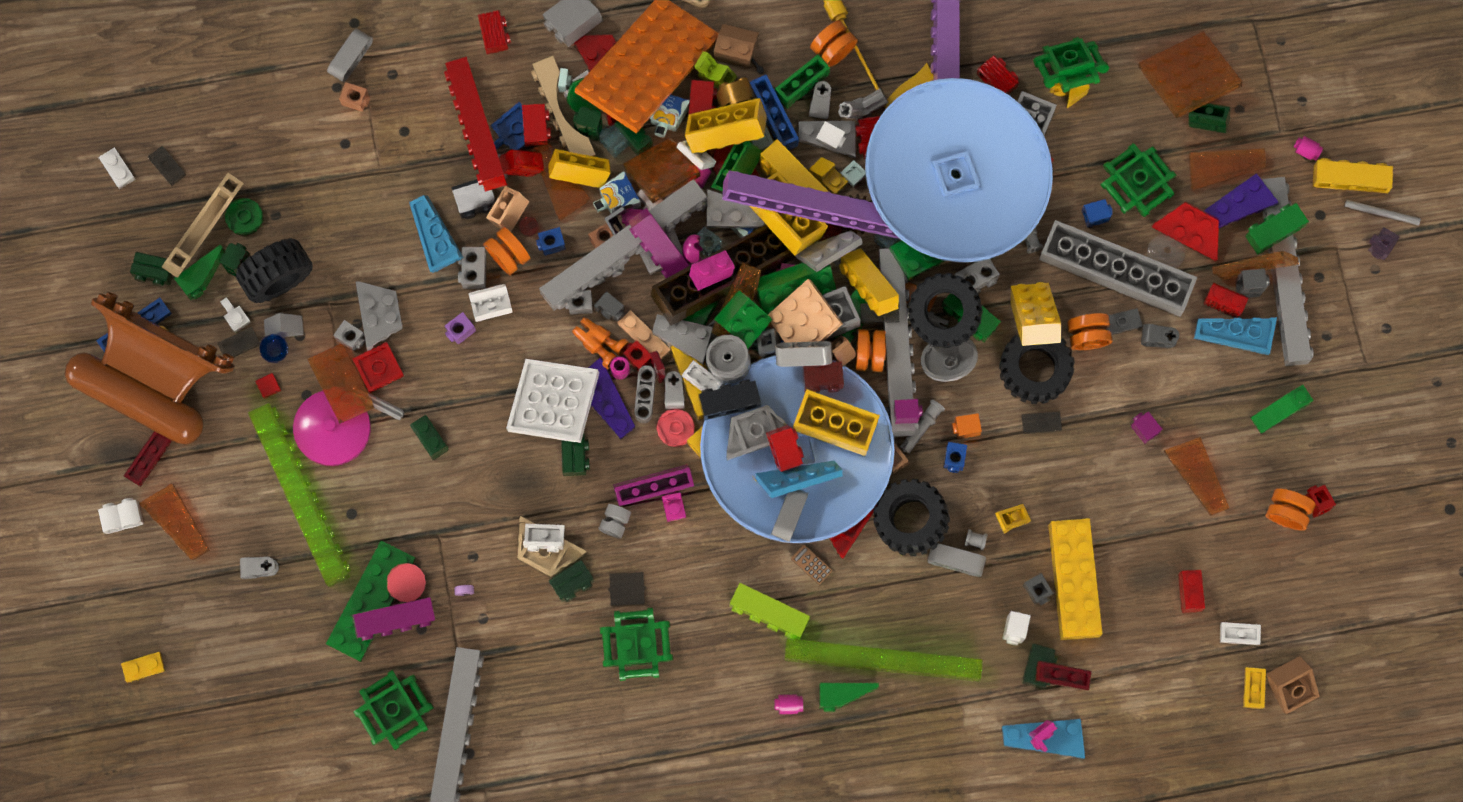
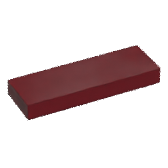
(658, 366)
(147, 458)
(1063, 675)

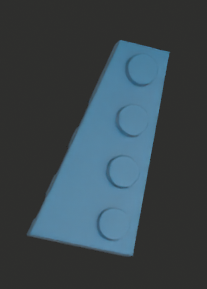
(435, 238)
(1244, 334)
(780, 483)
(1065, 741)

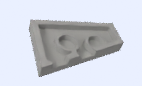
(810, 129)
(730, 214)
(829, 250)
(686, 336)

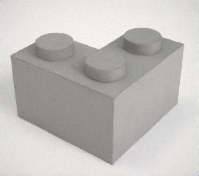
(1038, 108)

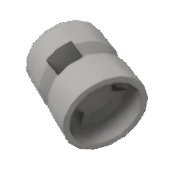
(614, 521)

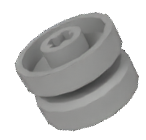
(727, 348)

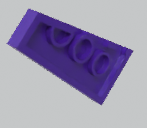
(1243, 201)
(609, 404)

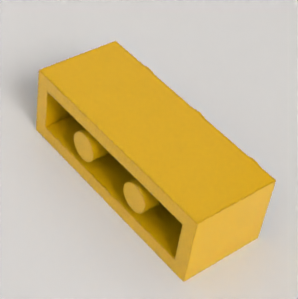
(579, 168)

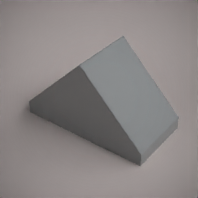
(284, 325)

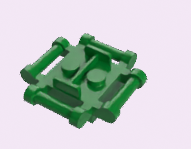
(1071, 63)
(1138, 179)
(636, 644)
(393, 709)

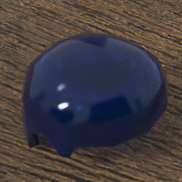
(274, 348)

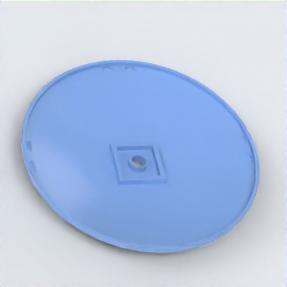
(981, 136)
(830, 505)

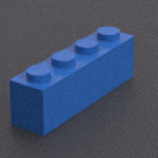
(776, 116)

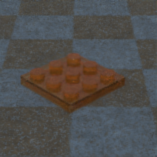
(661, 170)

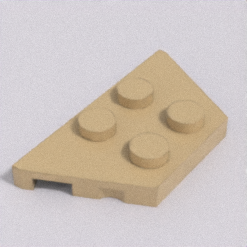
(547, 562)

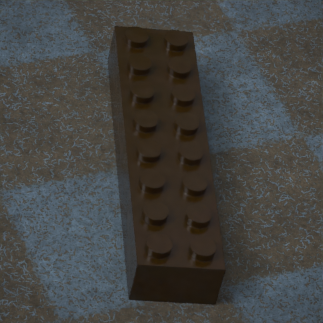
(678, 295)

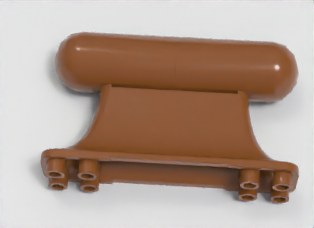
(145, 371)

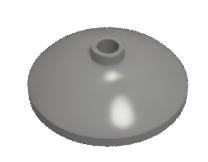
(949, 363)

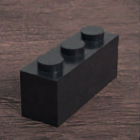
(729, 399)

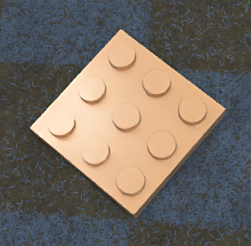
(805, 316)

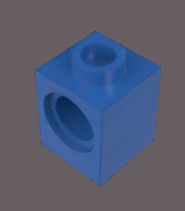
(1097, 213)
(555, 234)
(958, 449)

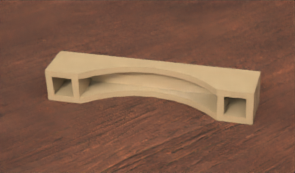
(547, 75)
(202, 225)

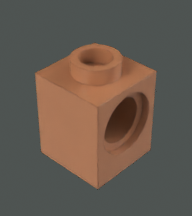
(349, 91)
(594, 236)

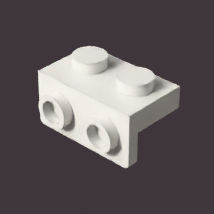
(490, 302)
(544, 537)

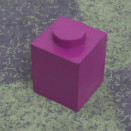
(907, 411)
(1145, 427)

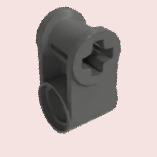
(1157, 336)

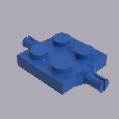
(510, 129)

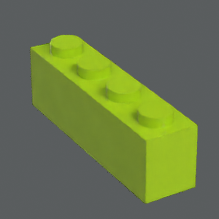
(769, 611)

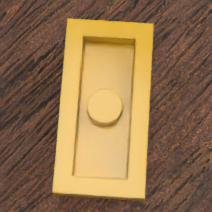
(143, 667)
(1254, 688)

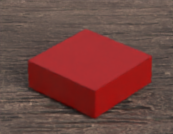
(268, 385)

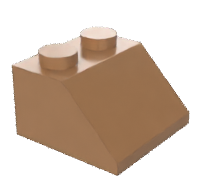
(735, 45)
(1293, 684)

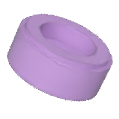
(463, 590)

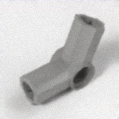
(863, 107)

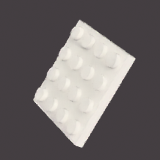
(553, 400)

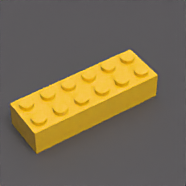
(1075, 579)

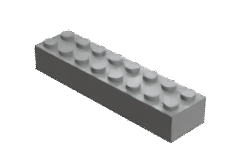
(1118, 268)

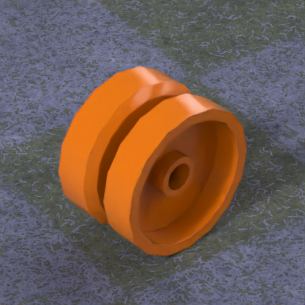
(834, 43)
(506, 251)
(1089, 331)
(871, 351)
(1290, 509)

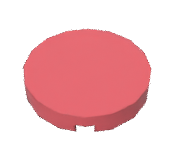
(675, 427)
(406, 582)

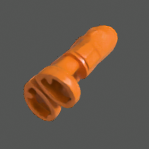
(596, 337)

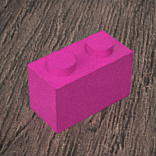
(711, 270)

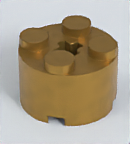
(735, 92)

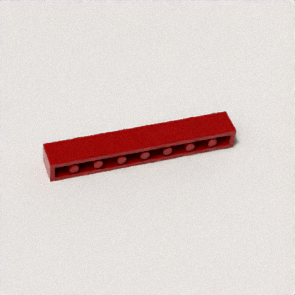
(475, 123)

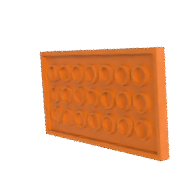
(647, 64)

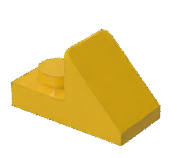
(1073, 95)
(828, 176)
(1012, 518)

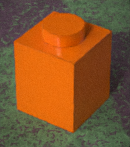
(967, 426)

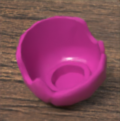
(691, 249)

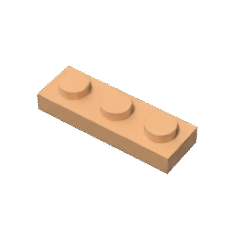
(643, 334)

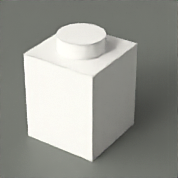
(831, 136)

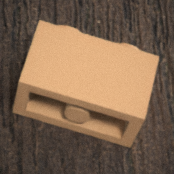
(507, 209)

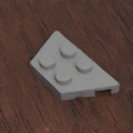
(378, 313)
(749, 431)

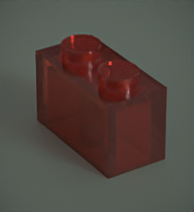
(823, 377)

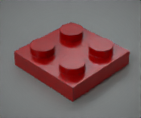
(378, 367)

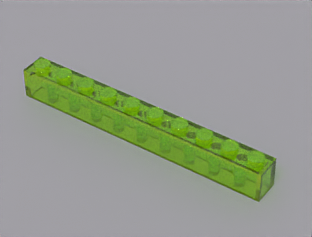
(298, 494)
(883, 660)

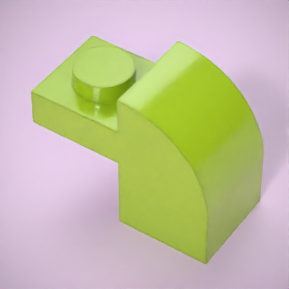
(712, 71)

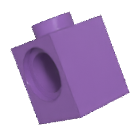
(460, 320)

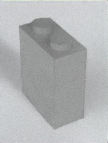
(571, 20)

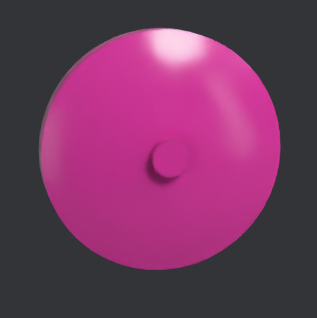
(322, 436)

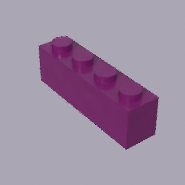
(658, 243)
(653, 485)
(392, 618)

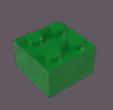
(743, 318)

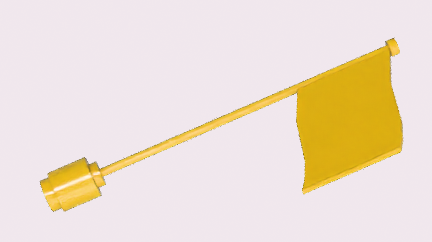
(837, 11)

